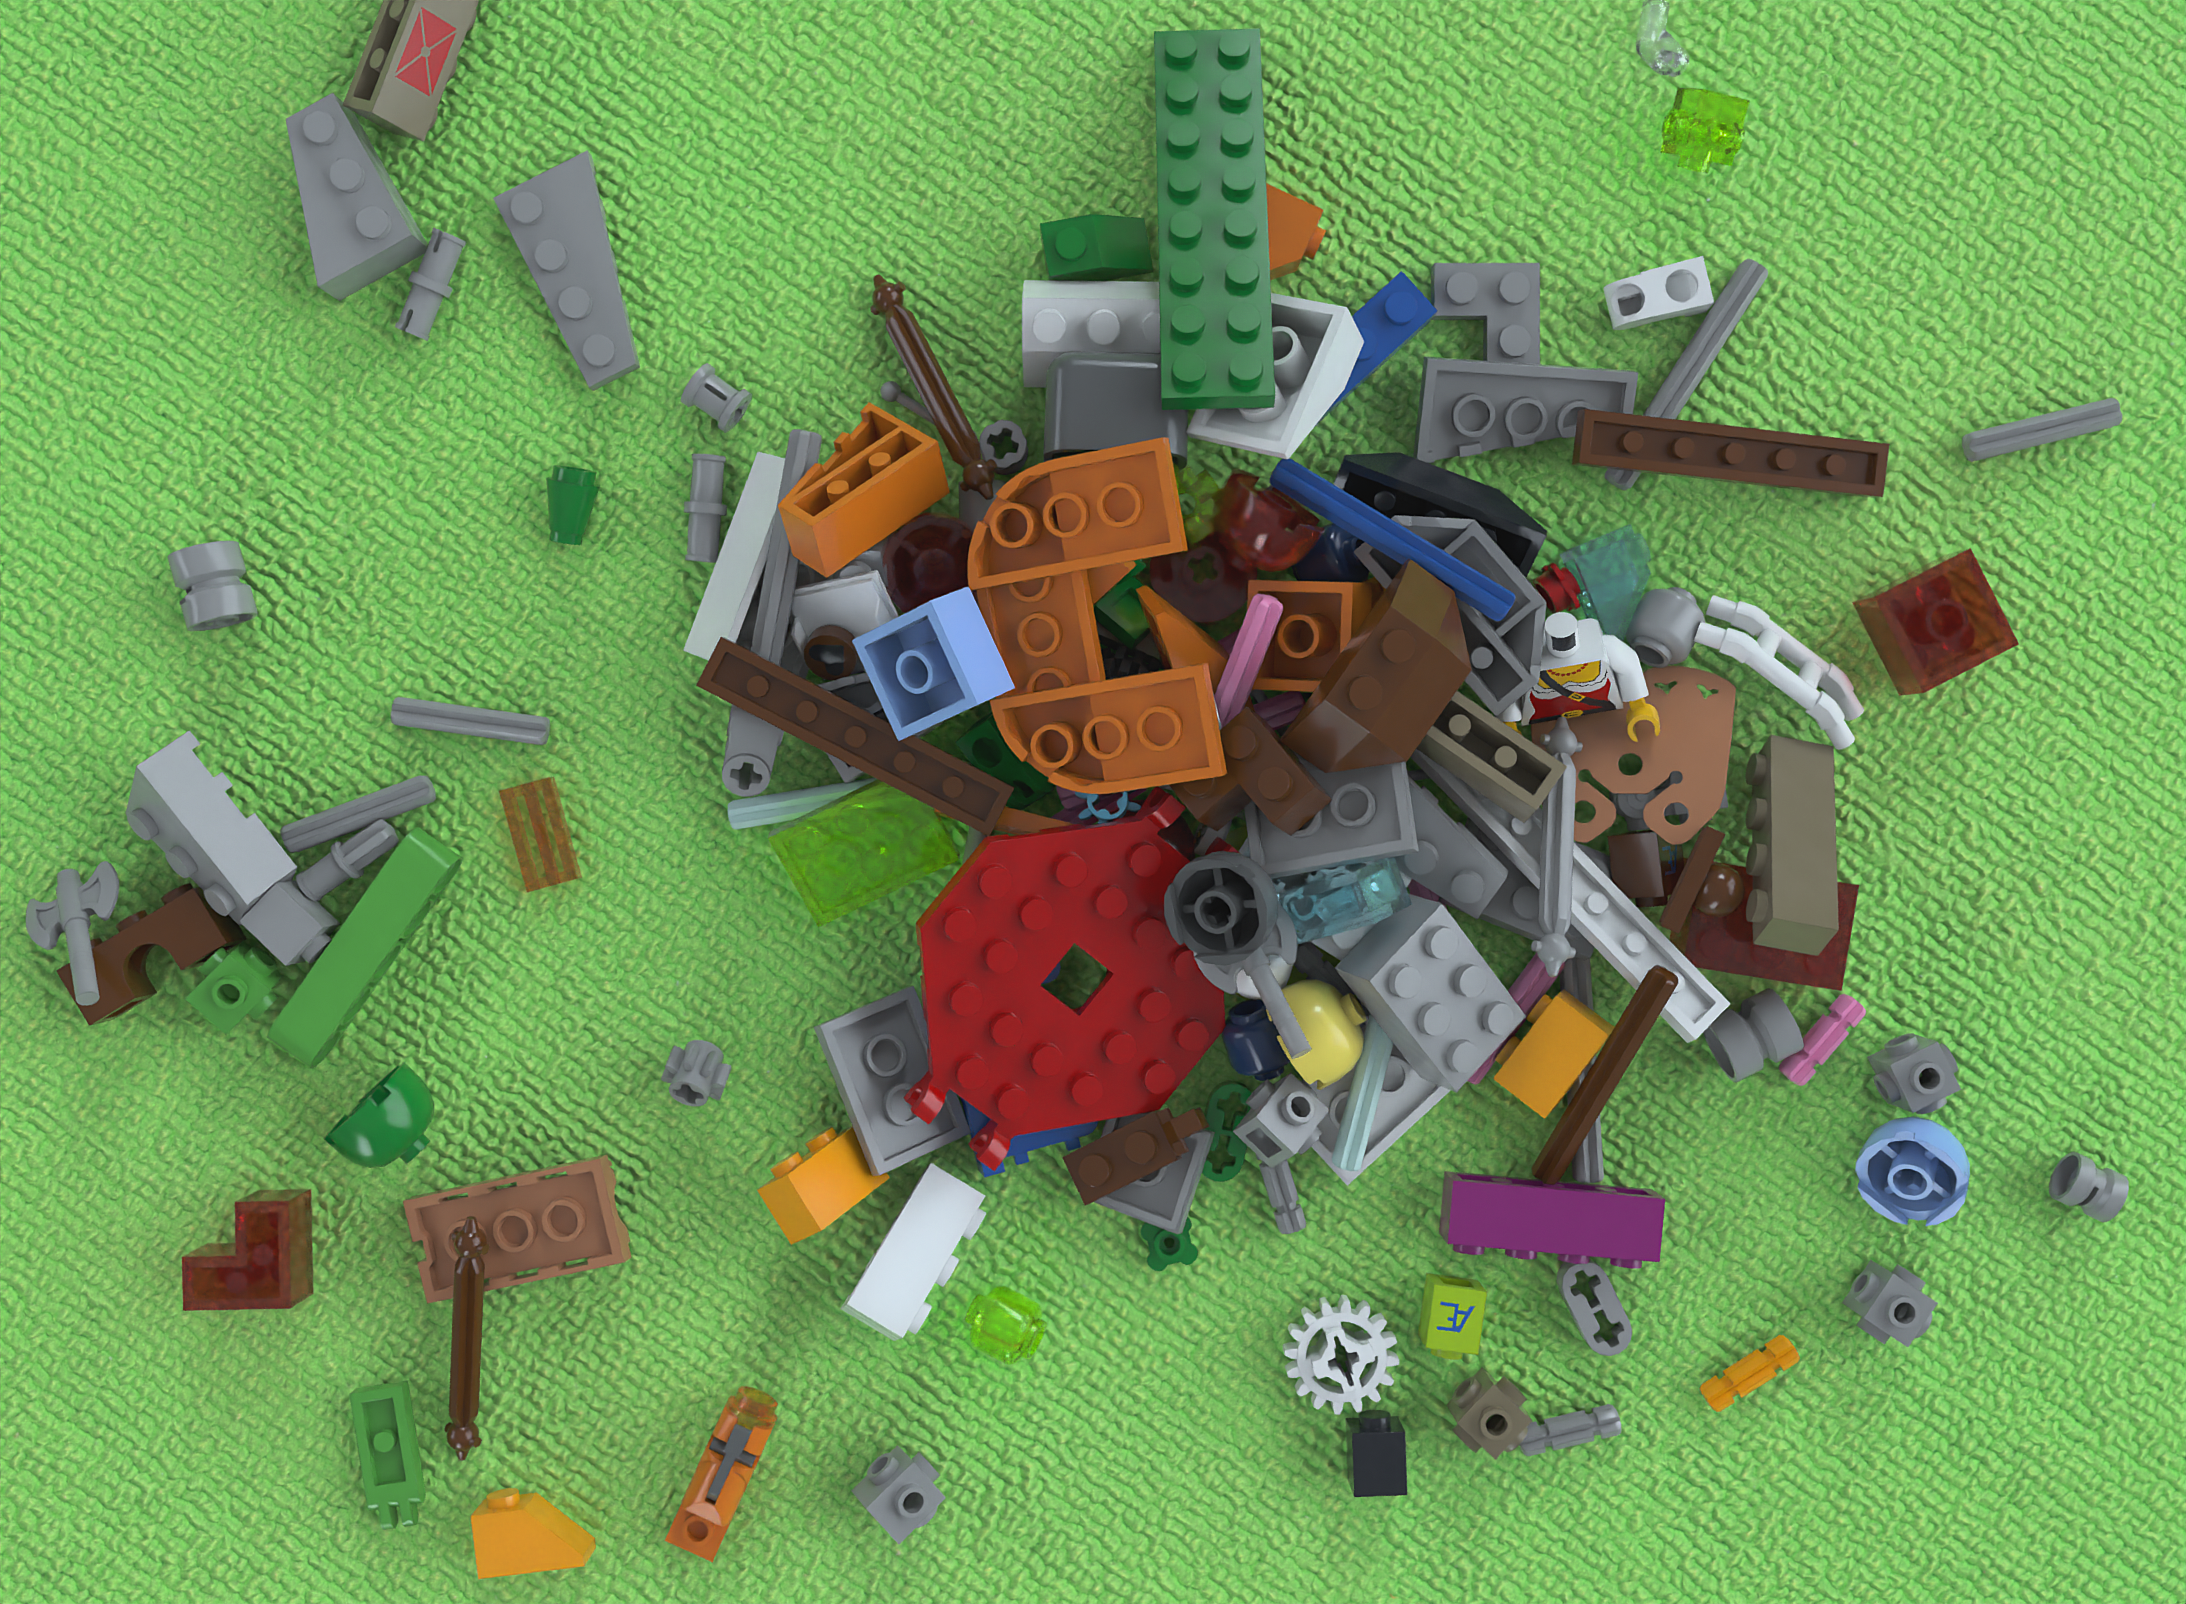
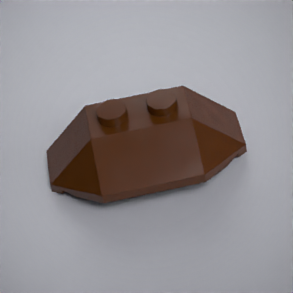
(1386, 679)

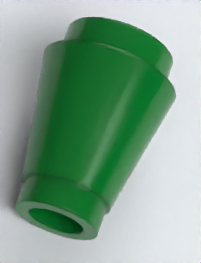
(570, 503)

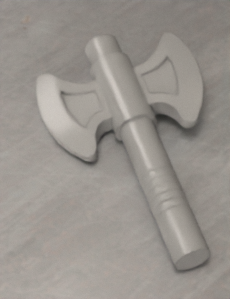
(72, 915)
(1284, 944)

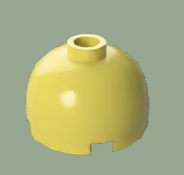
(1331, 1028)

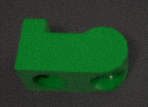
(989, 752)

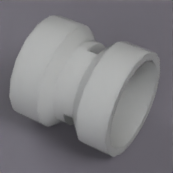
(2082, 1184)

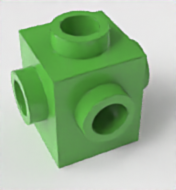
(235, 986)

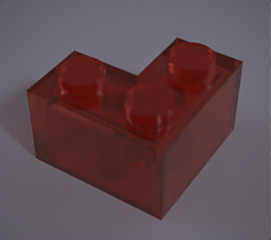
(266, 1264)

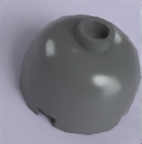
(1221, 907)

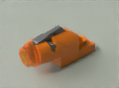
(723, 1472)

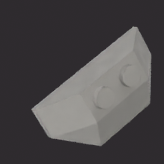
(1503, 652)

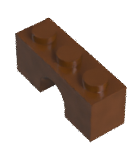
(182, 926)

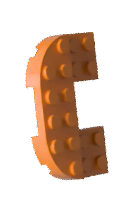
(1037, 603)

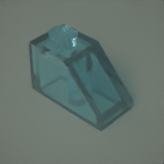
(1610, 577)
(1345, 899)

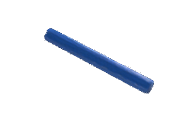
(1390, 537)

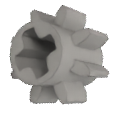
(696, 1073)

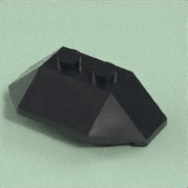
(1413, 487)

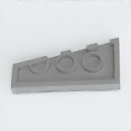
(569, 253)
(1506, 404)
(1450, 857)

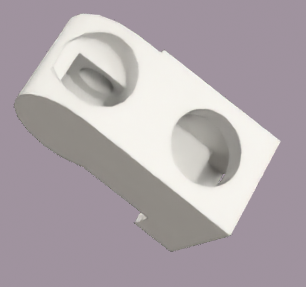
(1659, 294)

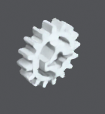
(1360, 1350)

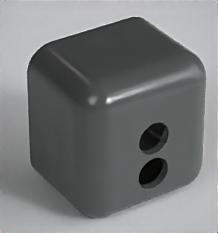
(1108, 403)

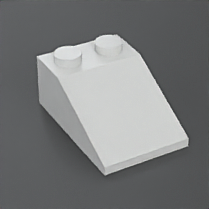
(1312, 364)

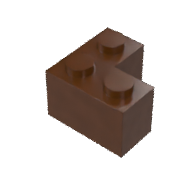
(1258, 771)

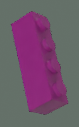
(1548, 1218)

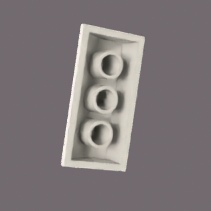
(1086, 319)
(737, 579)

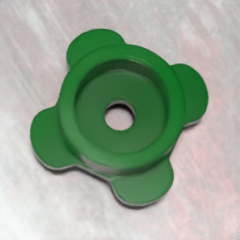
(1160, 1254)

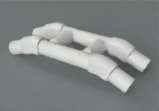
(1825, 707)

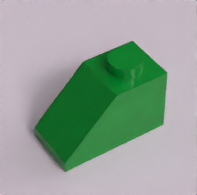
(1095, 248)

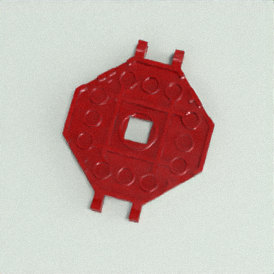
(1001, 934)

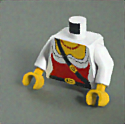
(1583, 676)

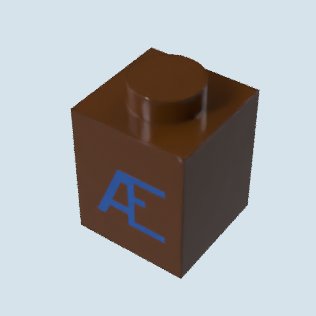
(1645, 866)

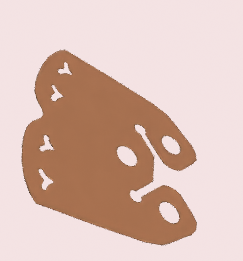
(1691, 740)

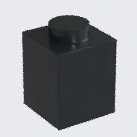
(1376, 1454)

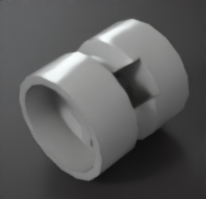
(212, 585)
(1755, 1033)

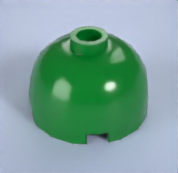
(386, 1121)

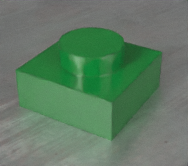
(1123, 614)

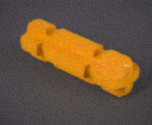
(1749, 1373)

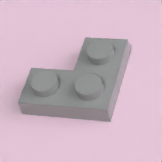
(1498, 294)

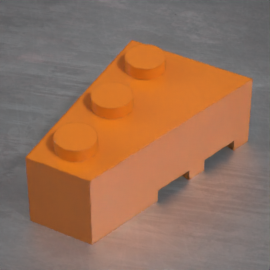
(863, 491)

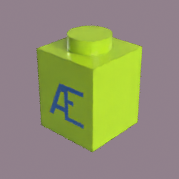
(1452, 1316)

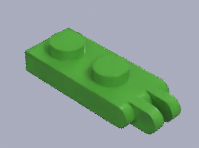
(388, 1452)

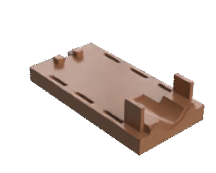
(525, 1225)

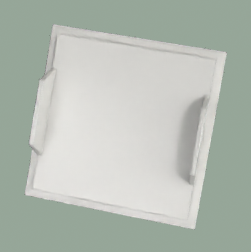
(850, 602)

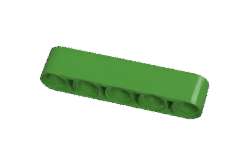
(364, 947)

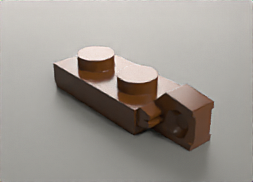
(1132, 1152)

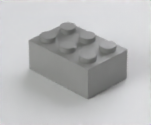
(1431, 992)

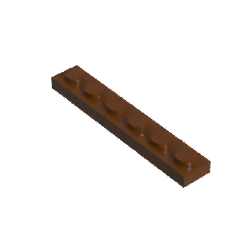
(1730, 453)
(854, 736)

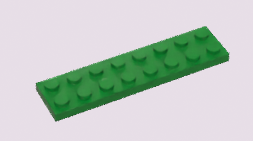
(1212, 221)

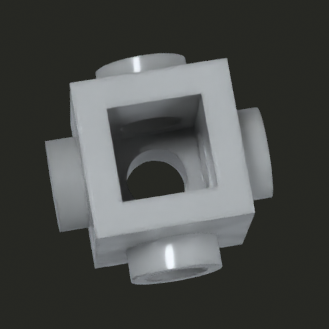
(1899, 1069)
(1281, 1120)
(1890, 1303)
(900, 1492)

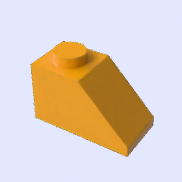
(526, 1536)

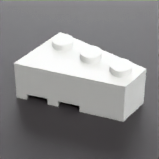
(916, 1254)

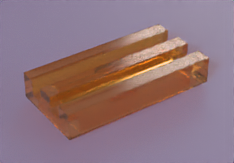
(559, 826)

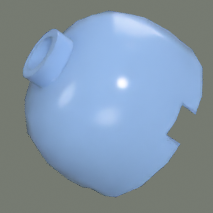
(1913, 1171)

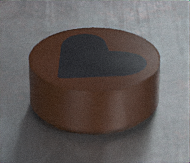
(831, 652)

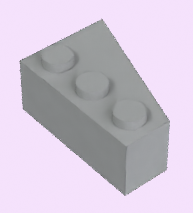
(348, 201)
(204, 831)

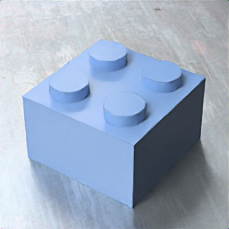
(933, 663)

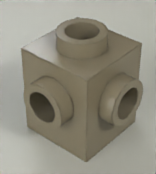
(1478, 1400)

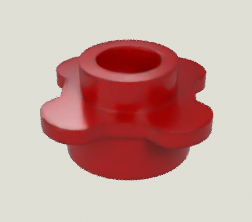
(1558, 588)

